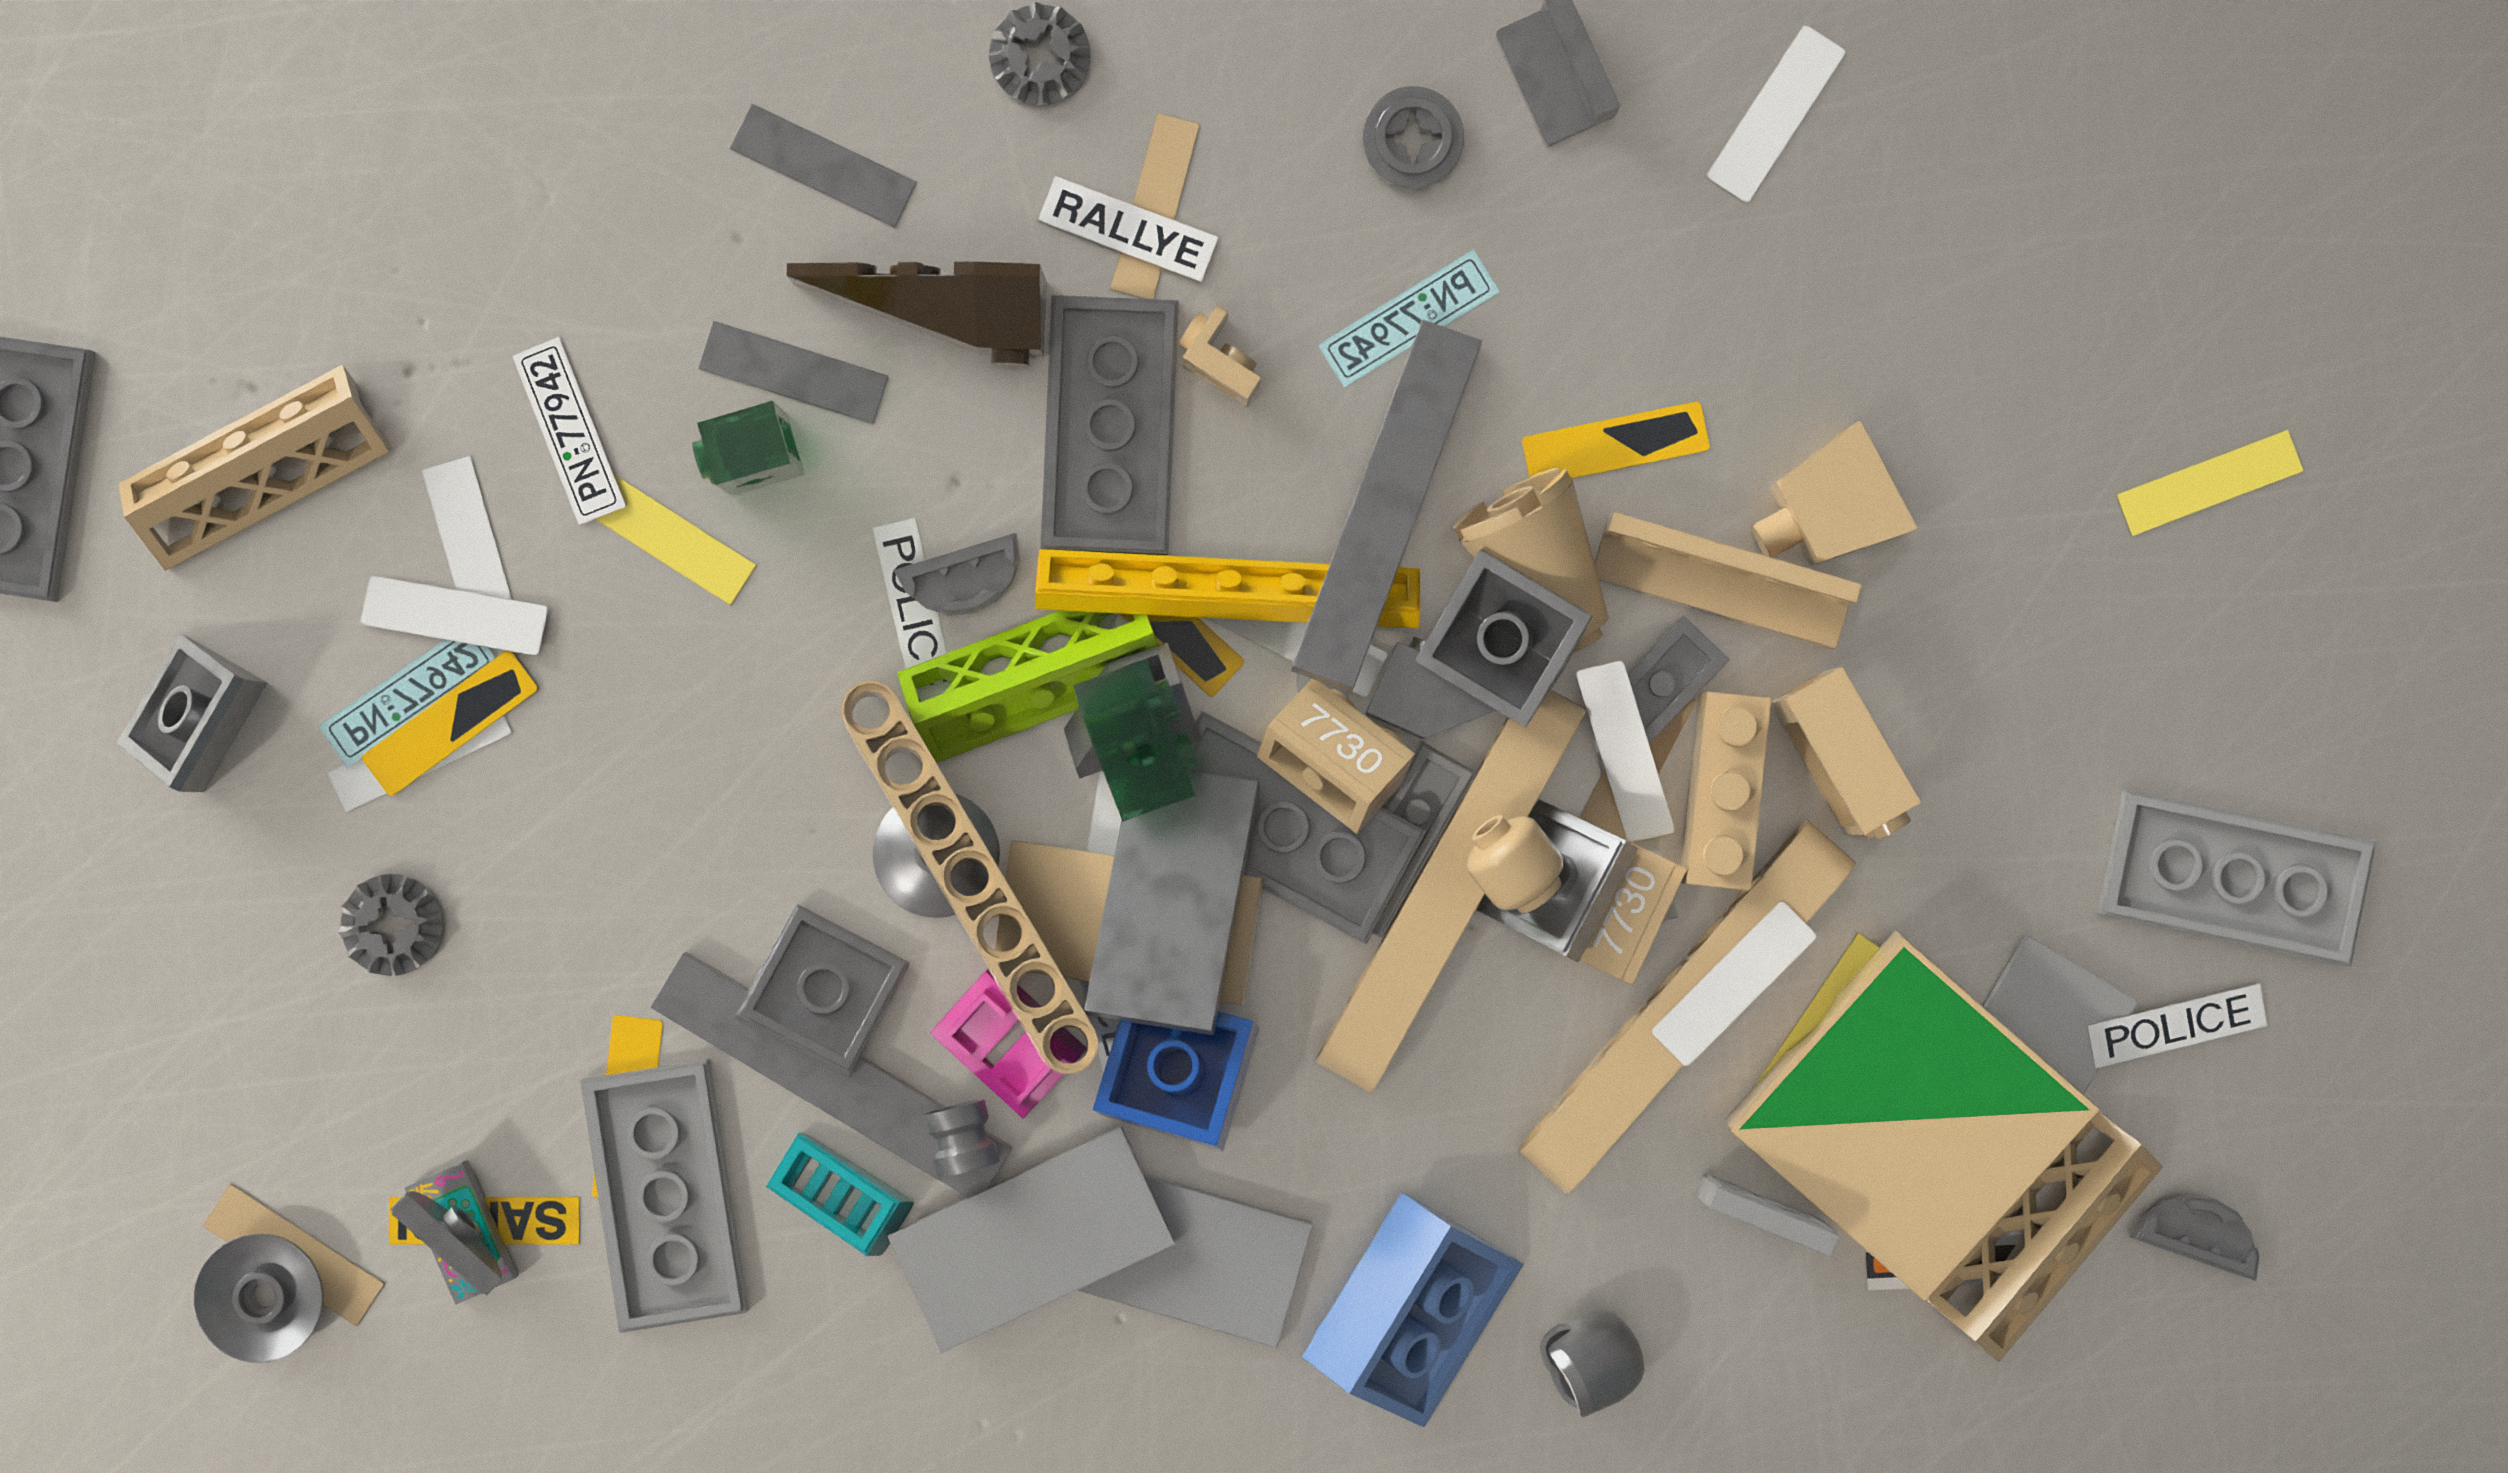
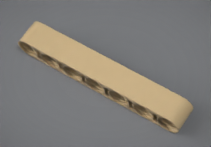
(961, 846)
(1443, 896)
(1635, 1062)

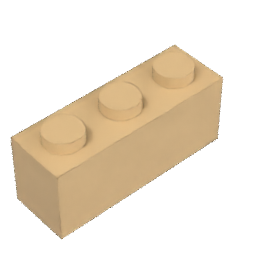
(1725, 790)

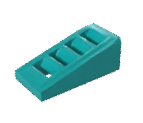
(888, 1219)

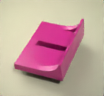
(980, 1023)

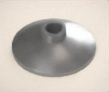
(905, 873)
(228, 1304)

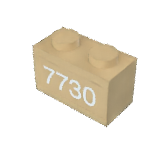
(1335, 754)
(1634, 915)

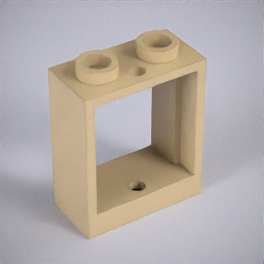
(1846, 755)

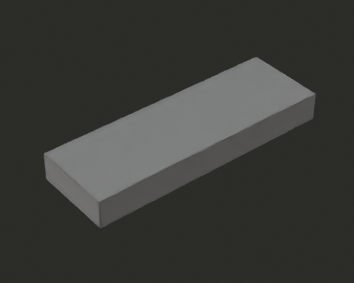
(1428, 801)

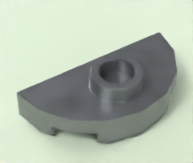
(964, 578)
(2201, 1231)
(451, 1236)

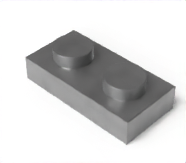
(1673, 674)

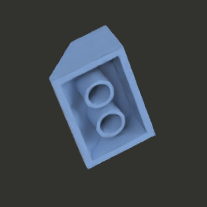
(1411, 1311)

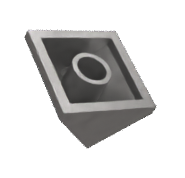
(1504, 638)
(190, 715)

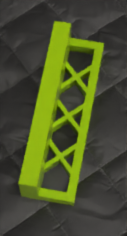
(1027, 692)

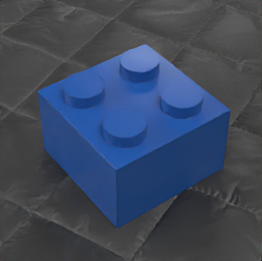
(1178, 1078)

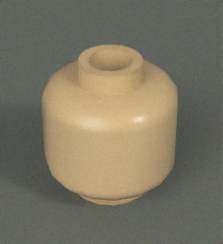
(1515, 863)

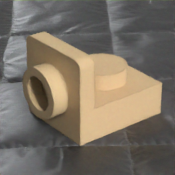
(1225, 369)

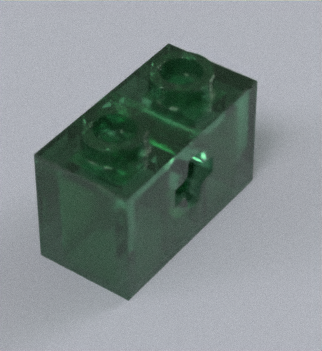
(748, 449)
(1135, 739)

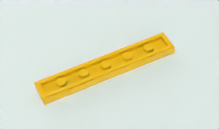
(1200, 587)

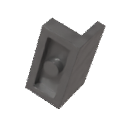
(1558, 71)

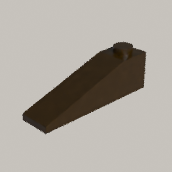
(980, 308)

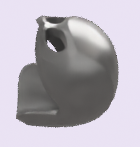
(1595, 1357)

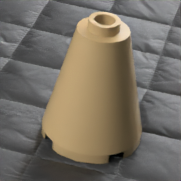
(1543, 537)

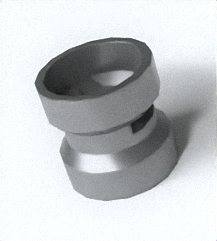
(961, 1138)

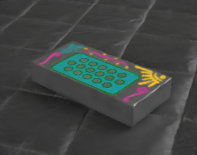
(460, 1188)

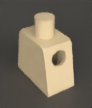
(1835, 502)

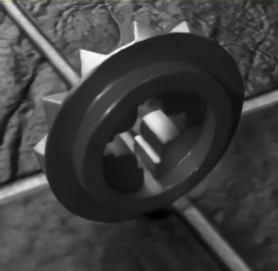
(1050, 81)
(1435, 117)
(407, 900)

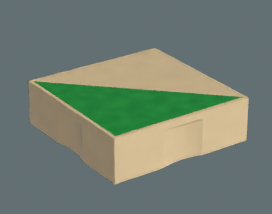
(1911, 1116)

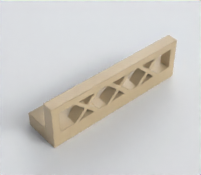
(247, 448)
(1724, 580)
(2057, 1248)

